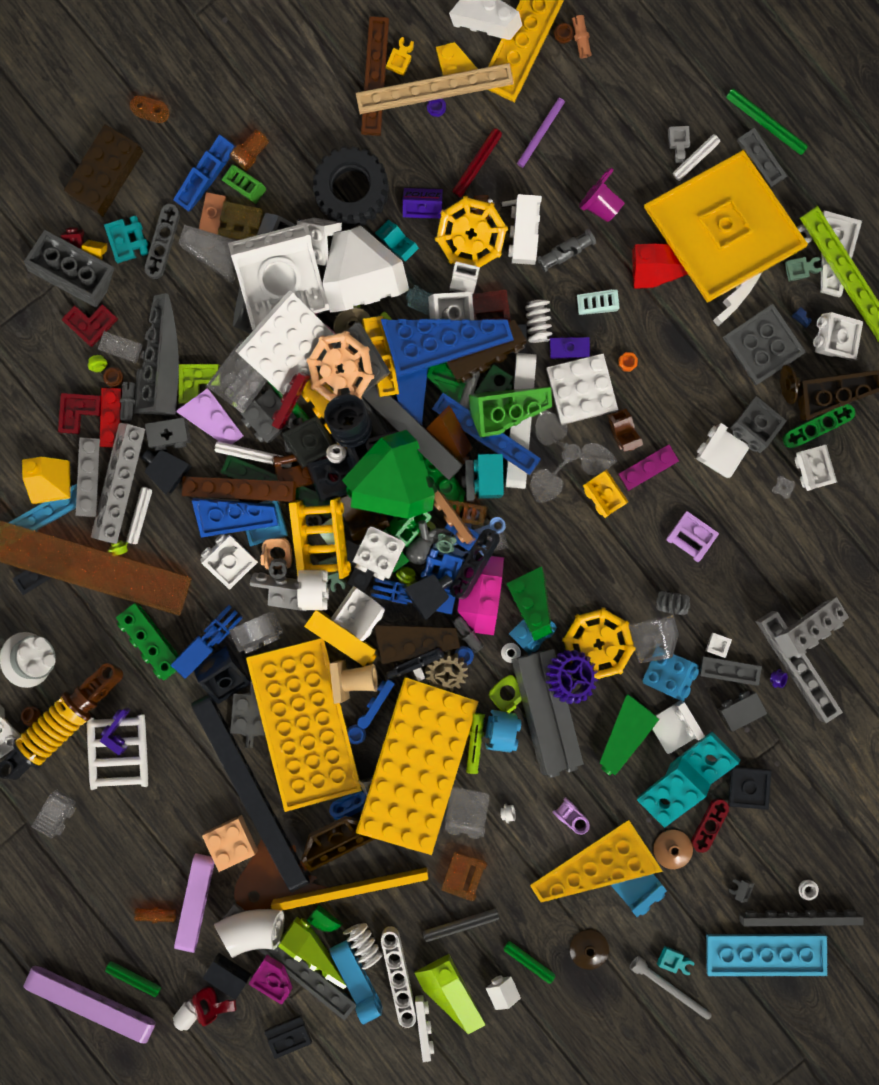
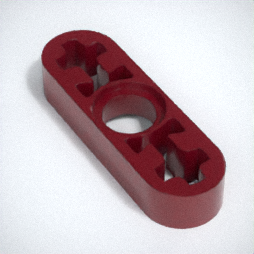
(718, 823)

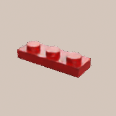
(109, 415)

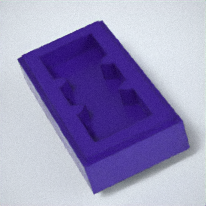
(569, 348)

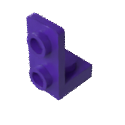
(115, 742)

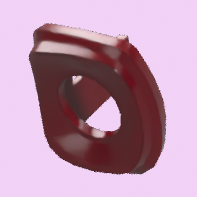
(214, 1007)

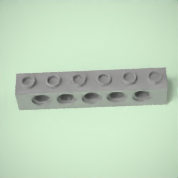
(117, 483)
(801, 671)

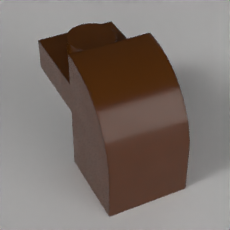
(624, 430)

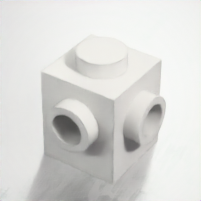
(503, 992)

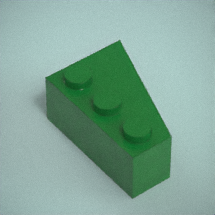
(532, 602)

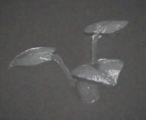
(595, 457)

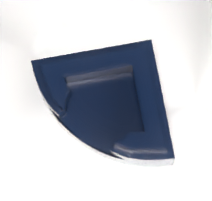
(800, 316)

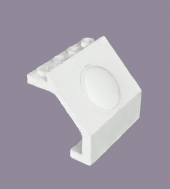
(275, 264)

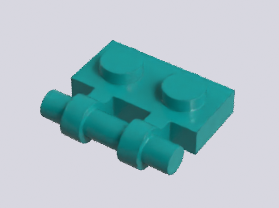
(120, 241)

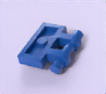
(449, 565)

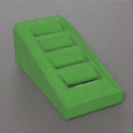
(255, 189)

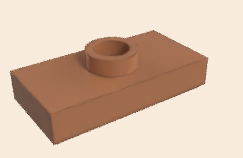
(211, 212)

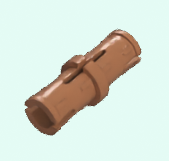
(581, 36)

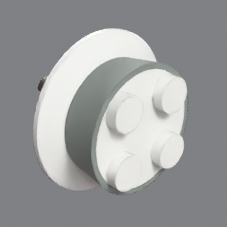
(26, 659)

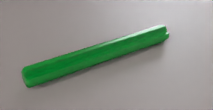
(767, 121)

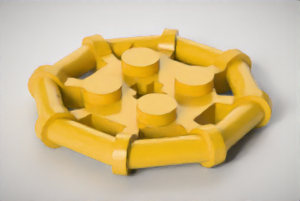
(465, 223)
(604, 633)

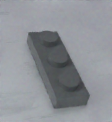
(762, 157)
(730, 671)

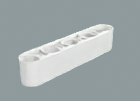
(398, 986)

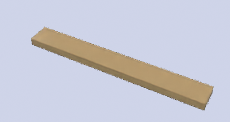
(434, 88)

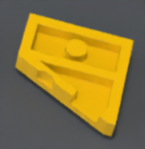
(453, 59)

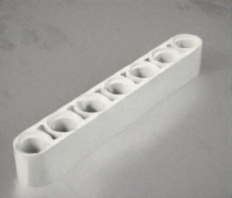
(523, 379)

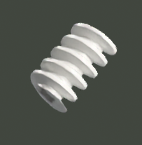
(538, 321)
(364, 944)

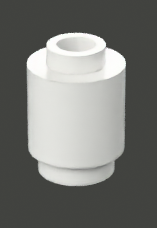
(185, 1016)

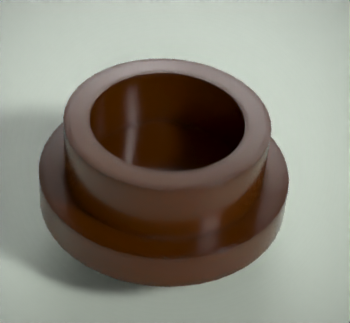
(563, 33)
(113, 376)
(30, 715)

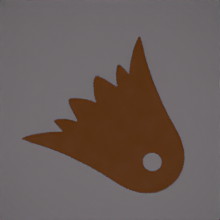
(265, 878)

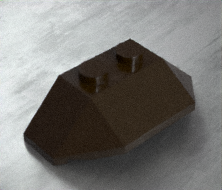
(332, 842)

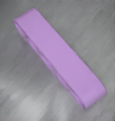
(194, 903)

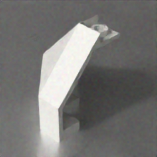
(361, 271)

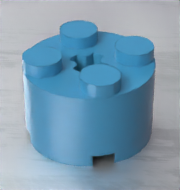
(502, 731)

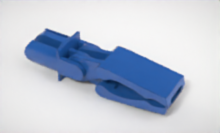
(446, 607)
(199, 649)

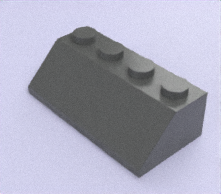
(69, 268)

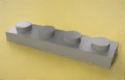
(87, 477)

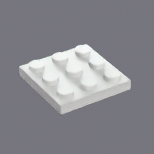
(582, 389)

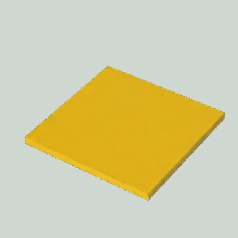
(725, 226)

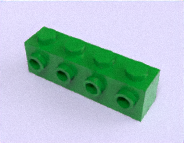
(149, 640)

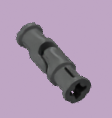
(568, 248)

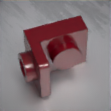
(73, 236)

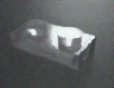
(120, 347)

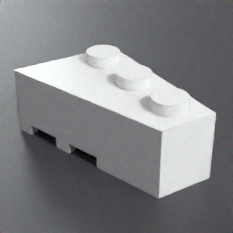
(487, 16)

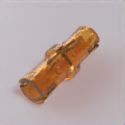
(155, 915)

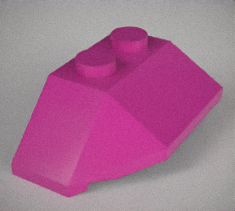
(482, 604)

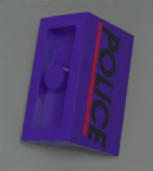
(422, 203)

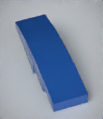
(204, 173)

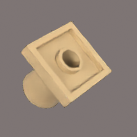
(354, 679)

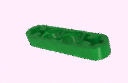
(817, 423)

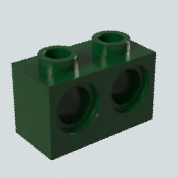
(488, 383)

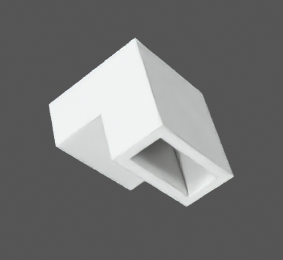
(464, 278)

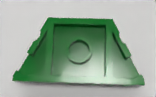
(445, 381)

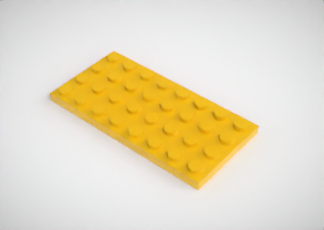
(303, 724)
(417, 766)

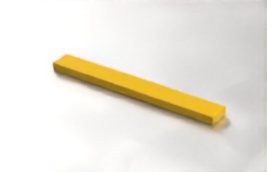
(350, 889)

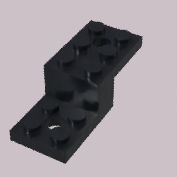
(320, 469)

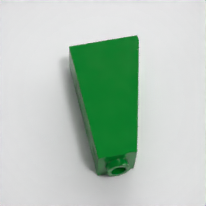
(628, 733)

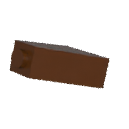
(451, 435)

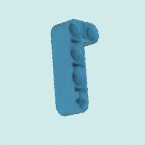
(358, 983)

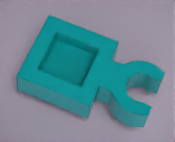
(672, 960)

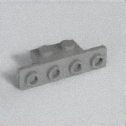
(281, 591)

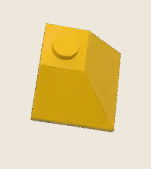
(46, 479)

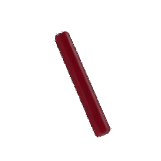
(477, 162)

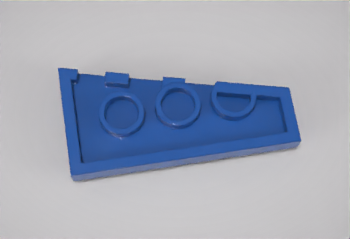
(225, 517)

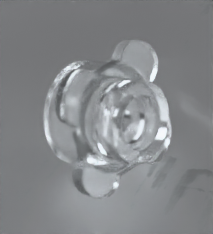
(784, 492)

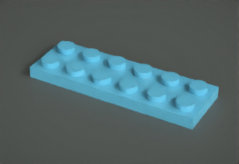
(766, 954)

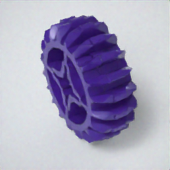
(579, 666)

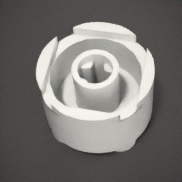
(312, 590)

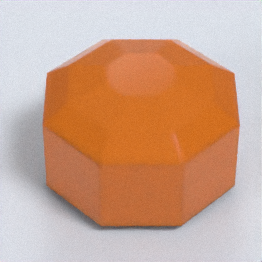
(628, 361)

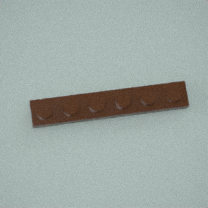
(375, 70)
(239, 489)

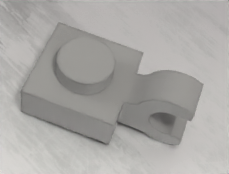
(679, 140)

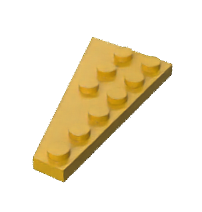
(608, 861)

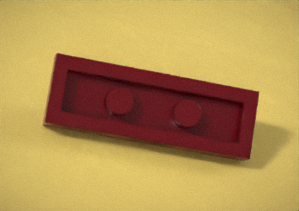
(290, 399)

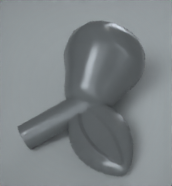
(420, 547)

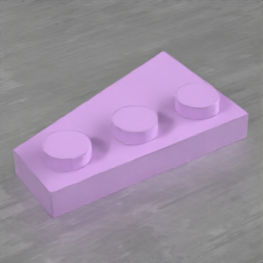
(211, 417)

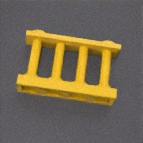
(301, 530)

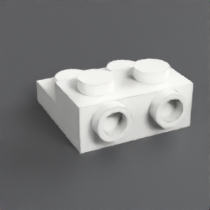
(838, 336)
(228, 560)

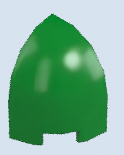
(323, 920)

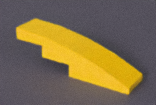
(376, 333)

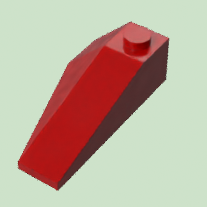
(655, 265)

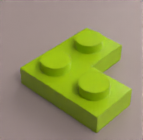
(191, 378)

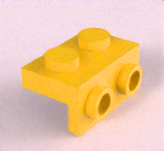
(605, 494)

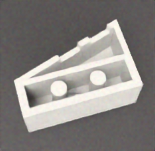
(525, 229)

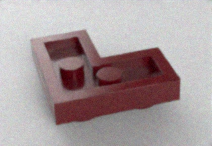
(90, 328)
(72, 408)

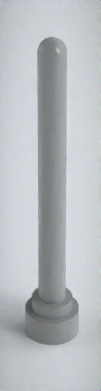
(640, 967)

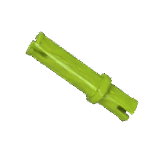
(472, 766)

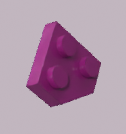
(272, 980)

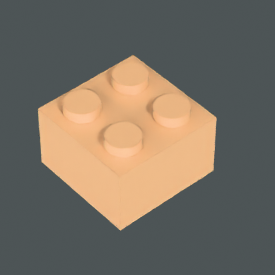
(230, 843)

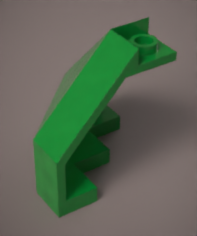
(391, 479)

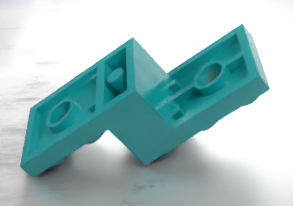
(688, 779)

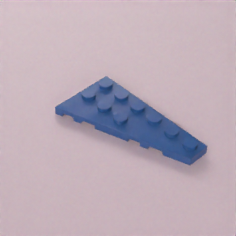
(436, 341)

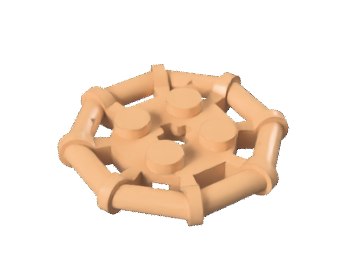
(336, 357)

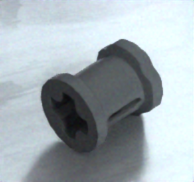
(276, 562)

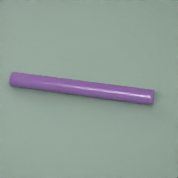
(540, 133)

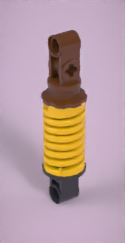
(58, 723)

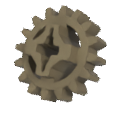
(447, 672)

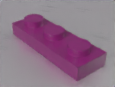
(648, 467)

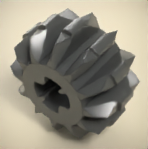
(673, 602)

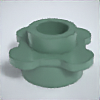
(445, 547)

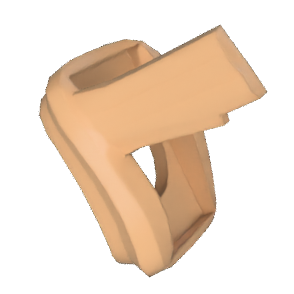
(269, 544)

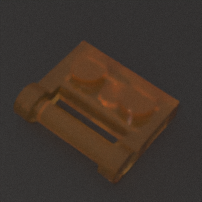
(457, 875)

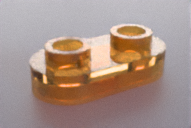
(148, 109)

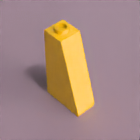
(341, 638)

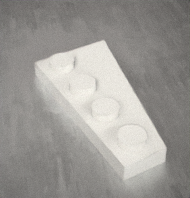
(847, 232)

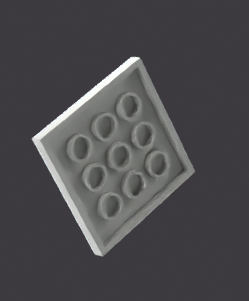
(284, 342)

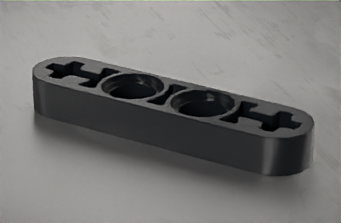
(471, 562)

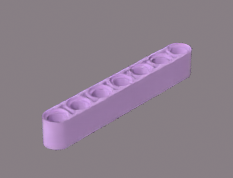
(89, 1004)

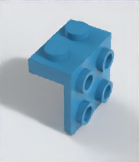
(672, 676)
(640, 893)

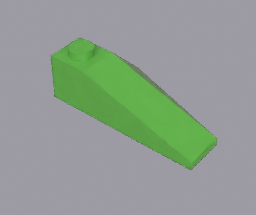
(500, 410)

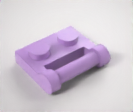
(695, 530)

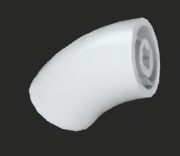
(251, 930)

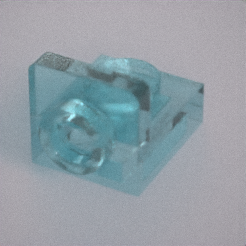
(418, 299)

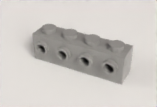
(811, 628)

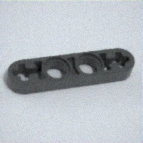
(158, 240)

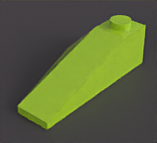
(303, 943)
(446, 987)

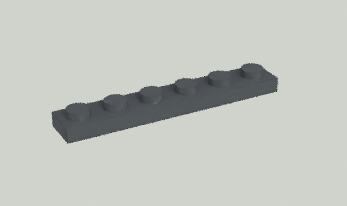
(792, 918)

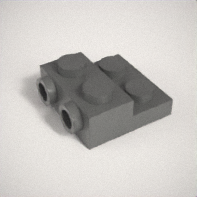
(260, 415)
(757, 425)

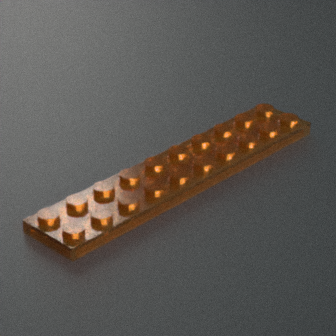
(93, 568)

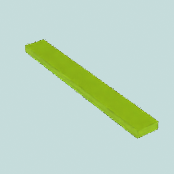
(843, 267)

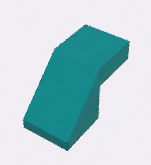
(396, 241)

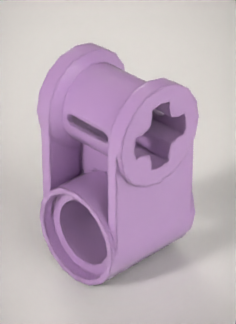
(570, 816)

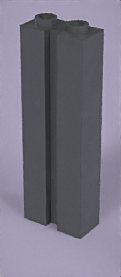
(546, 716)

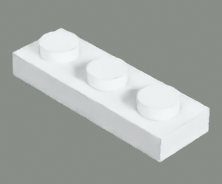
(424, 1027)

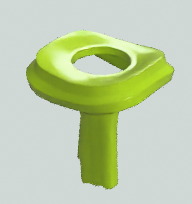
(503, 705)

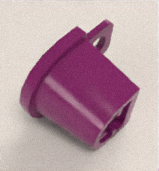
(601, 199)

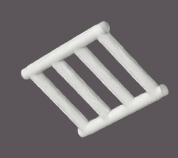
(93, 763)

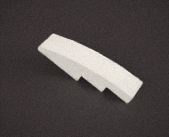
(736, 299)

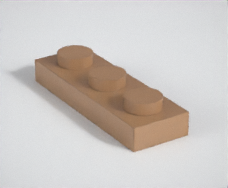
(453, 518)

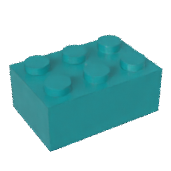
(489, 476)

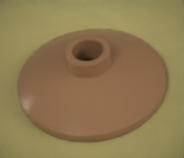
(664, 844)

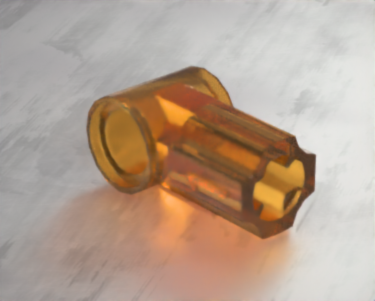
(246, 153)

